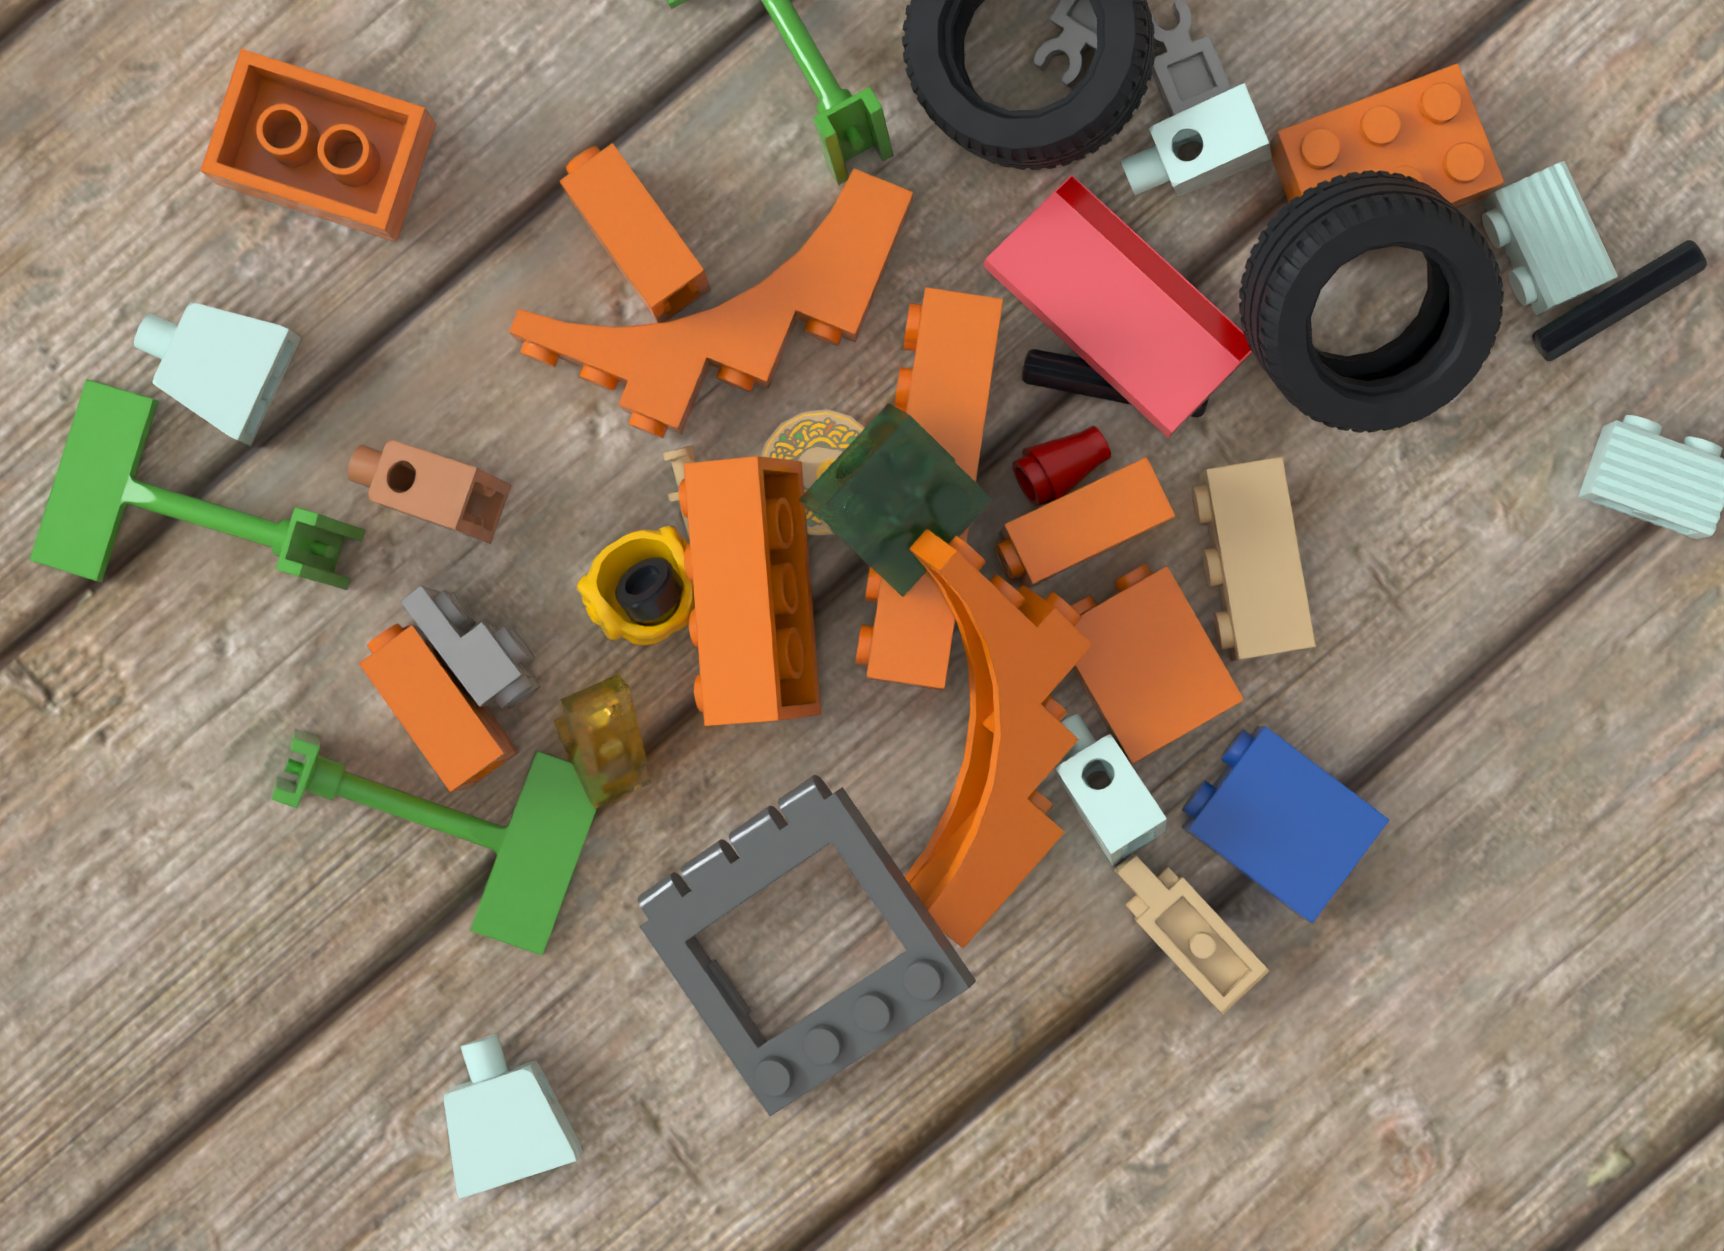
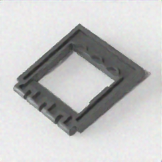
(853, 1021)

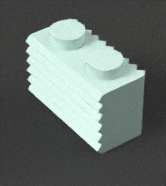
(1547, 239)
(1657, 477)

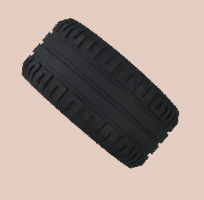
(1029, 137)
(1430, 357)

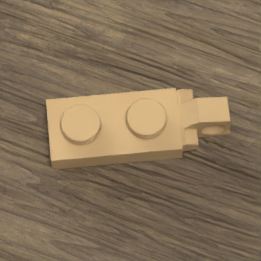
(1191, 933)

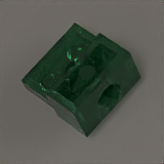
(890, 491)

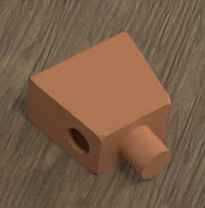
(431, 488)

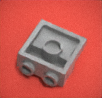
(485, 660)

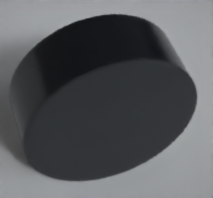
(649, 589)

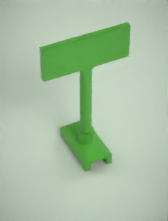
(844, 121)
(100, 480)
(532, 851)

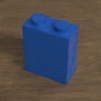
(1282, 821)

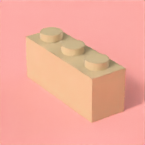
(1253, 559)

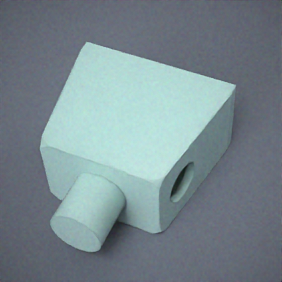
(1222, 125)
(219, 364)
(1124, 812)
(504, 1122)

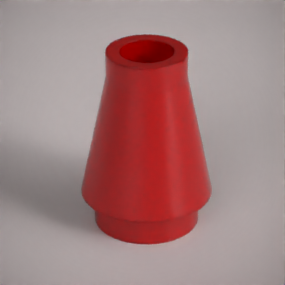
(1058, 465)

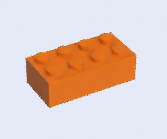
(750, 590)

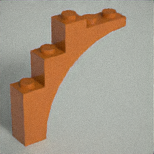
(745, 337)
(996, 817)

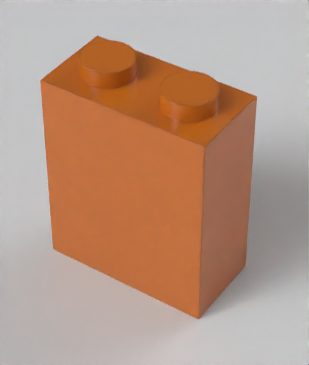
(634, 232)
(1083, 524)
(1150, 663)
(435, 708)

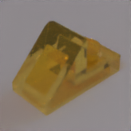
(604, 740)

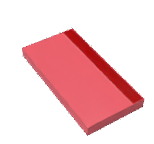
(1119, 305)

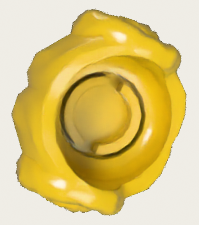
(608, 567)

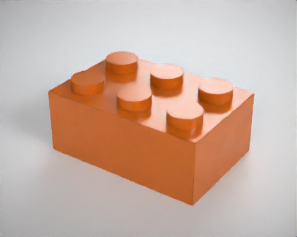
(1411, 129)
(318, 145)

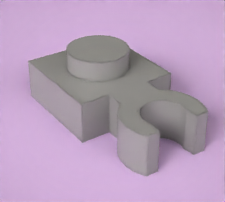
(1078, 34)
(1187, 68)

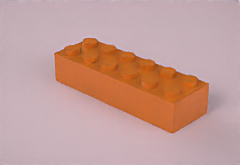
(949, 398)

